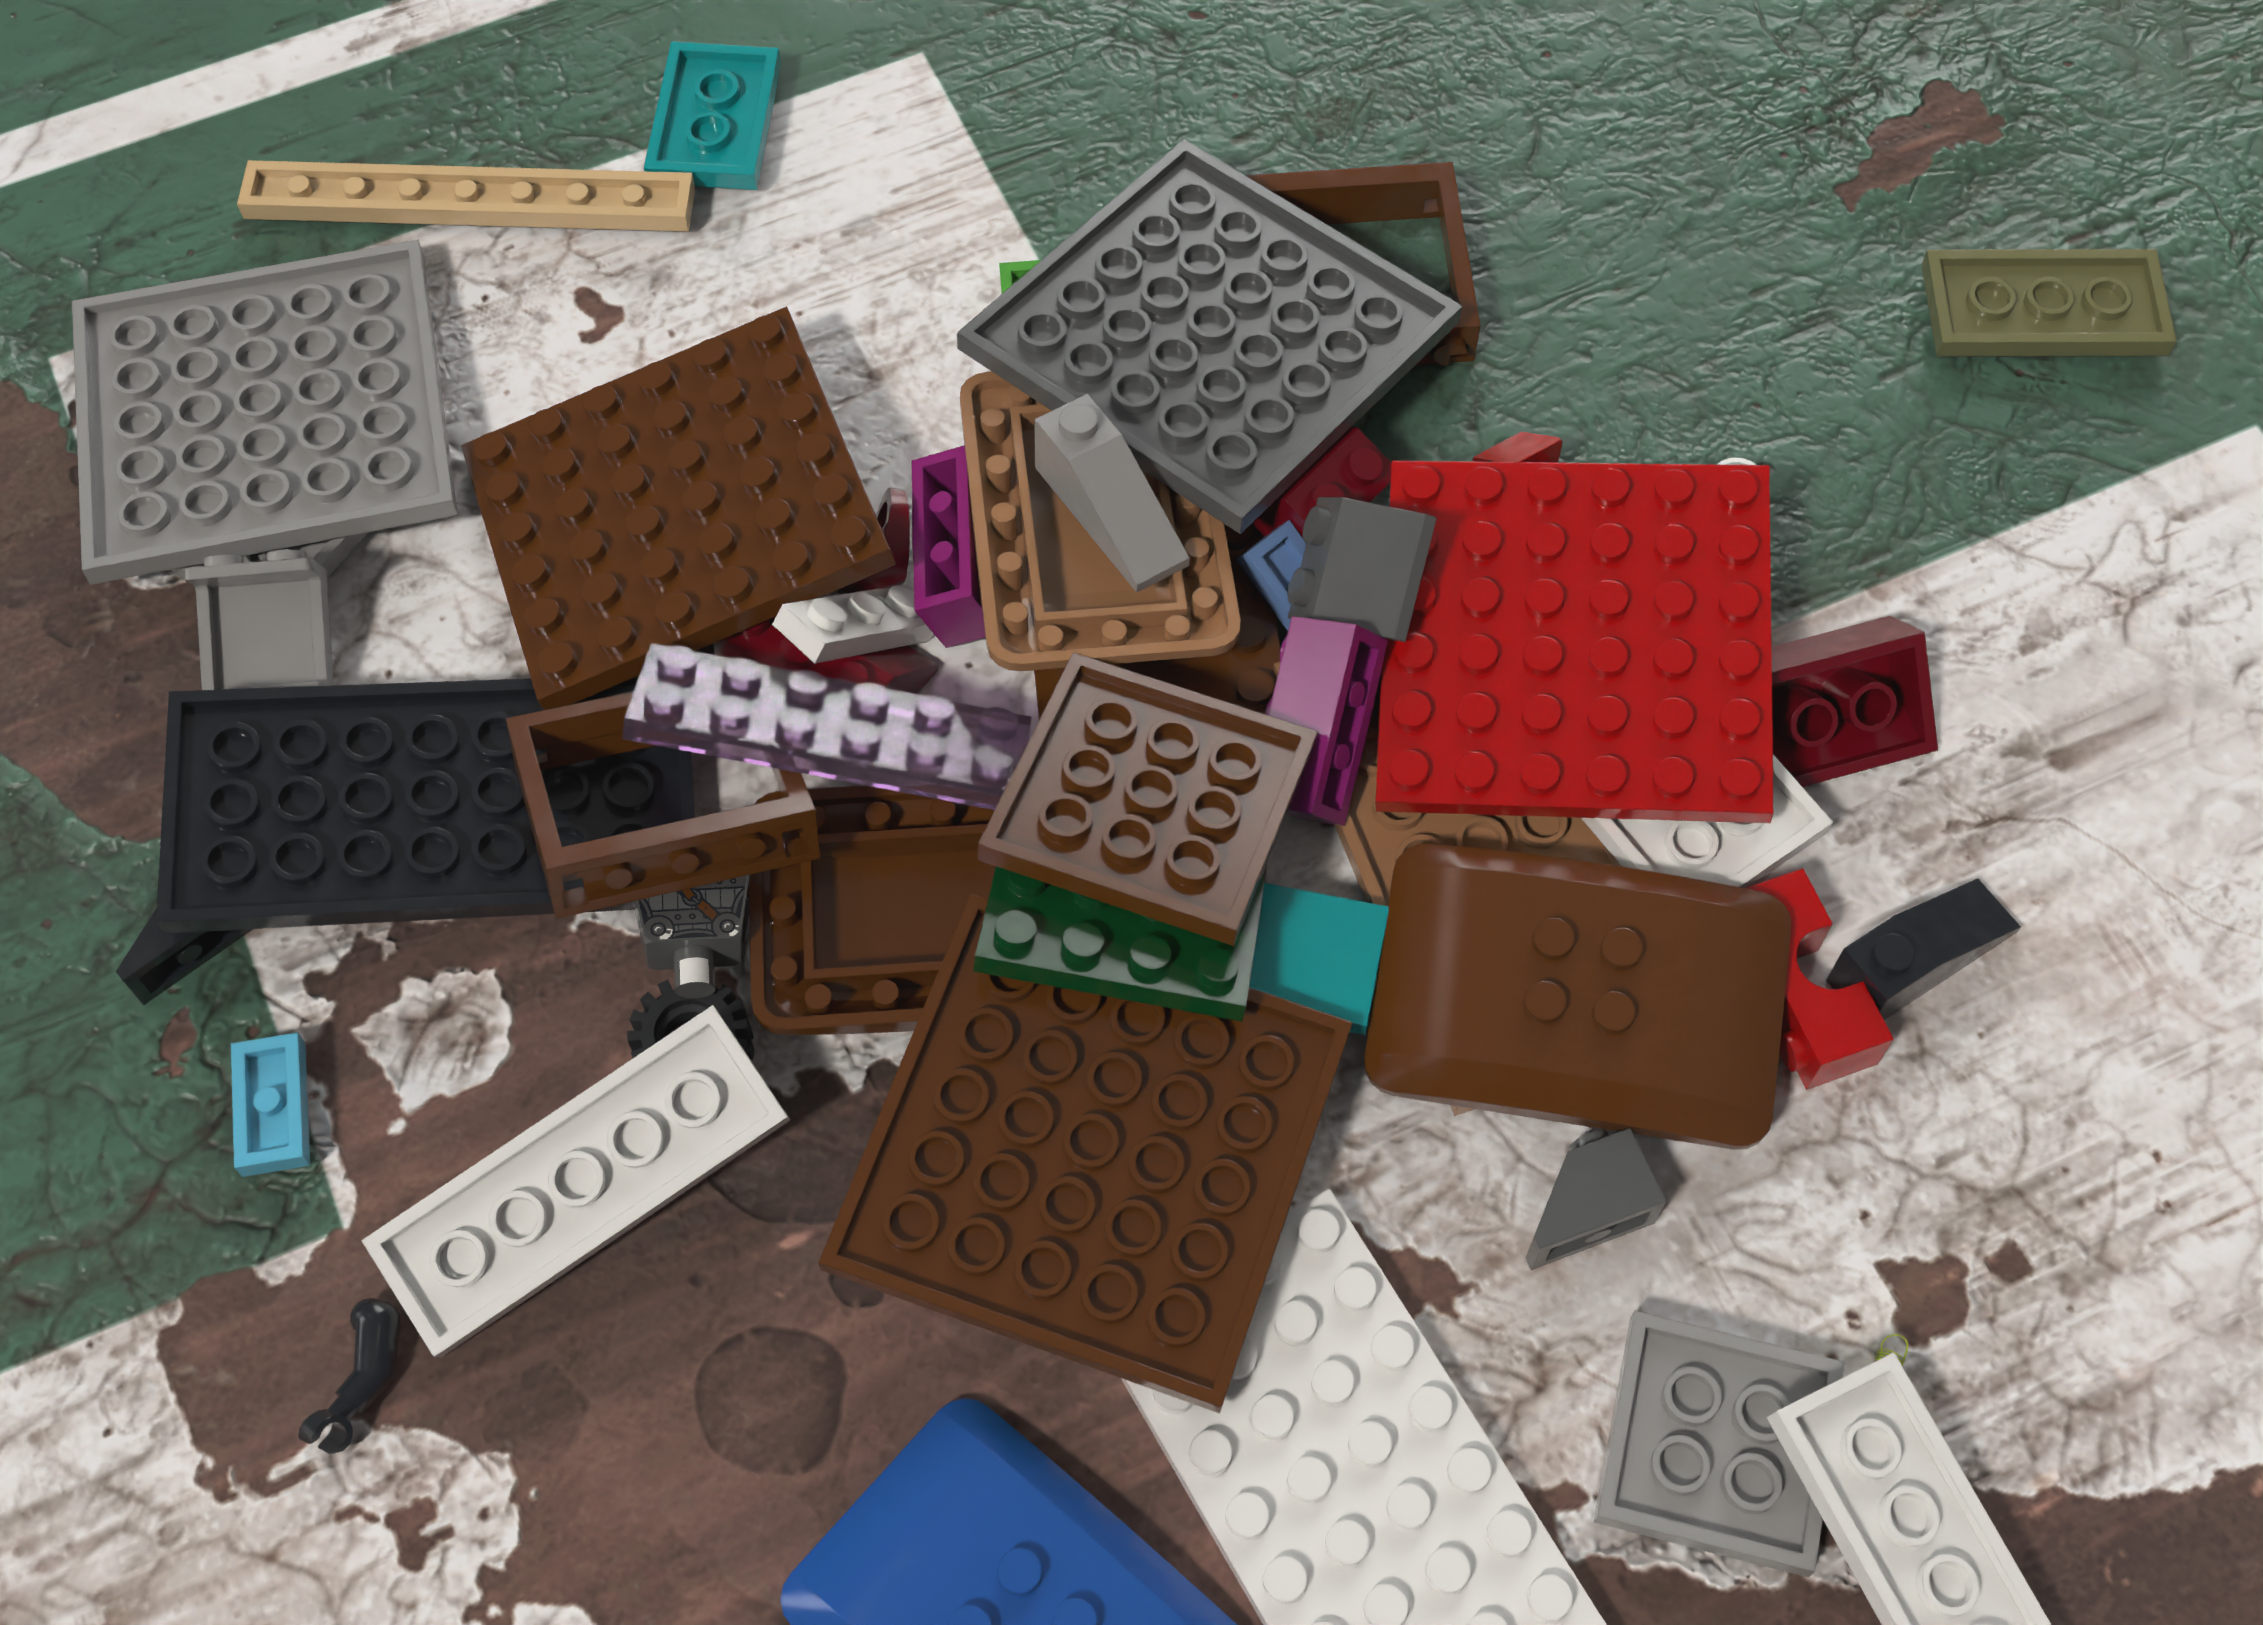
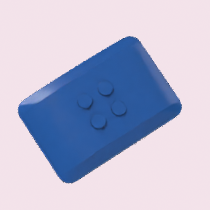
(985, 1534)

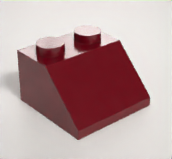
(1347, 469)

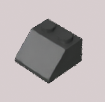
(1361, 565)

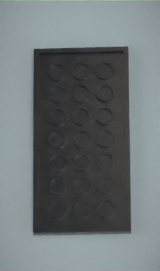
(378, 805)

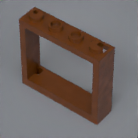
(1388, 195)
(652, 858)

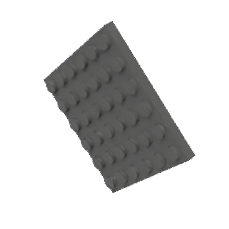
(1212, 331)

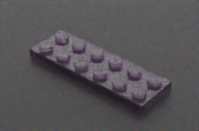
(825, 726)

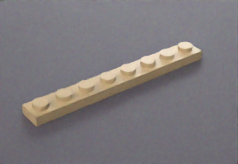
(467, 195)

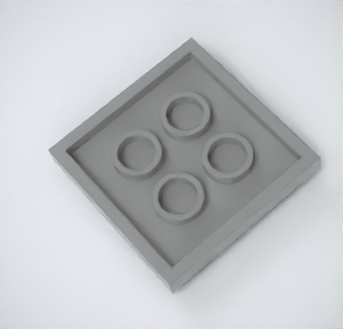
(1695, 1449)

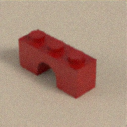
(1822, 1028)

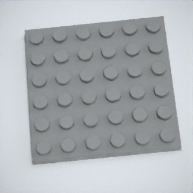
(258, 411)

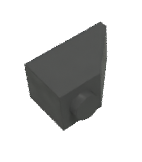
(1597, 1197)

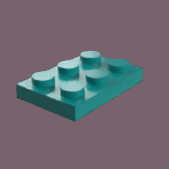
(714, 113)

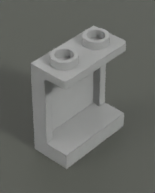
(262, 621)

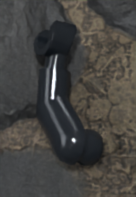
(374, 1369)

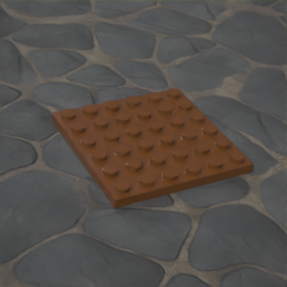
(672, 508)
(1089, 1169)

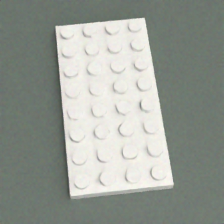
(1352, 1465)

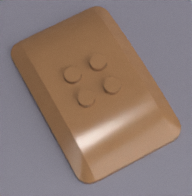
(1050, 583)

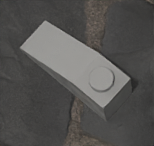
(1107, 492)

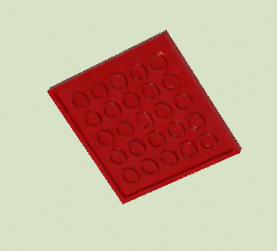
(1584, 644)

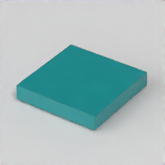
(1319, 951)

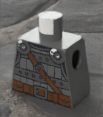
(695, 932)

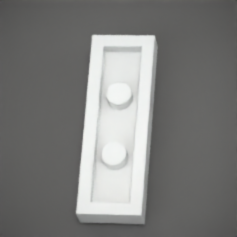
(852, 623)

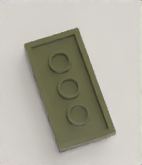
(2048, 302)

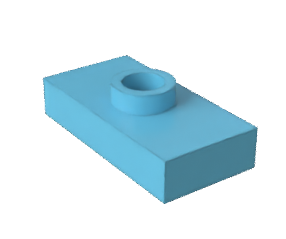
(270, 1104)

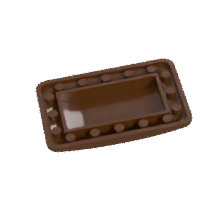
(866, 925)
(1580, 994)

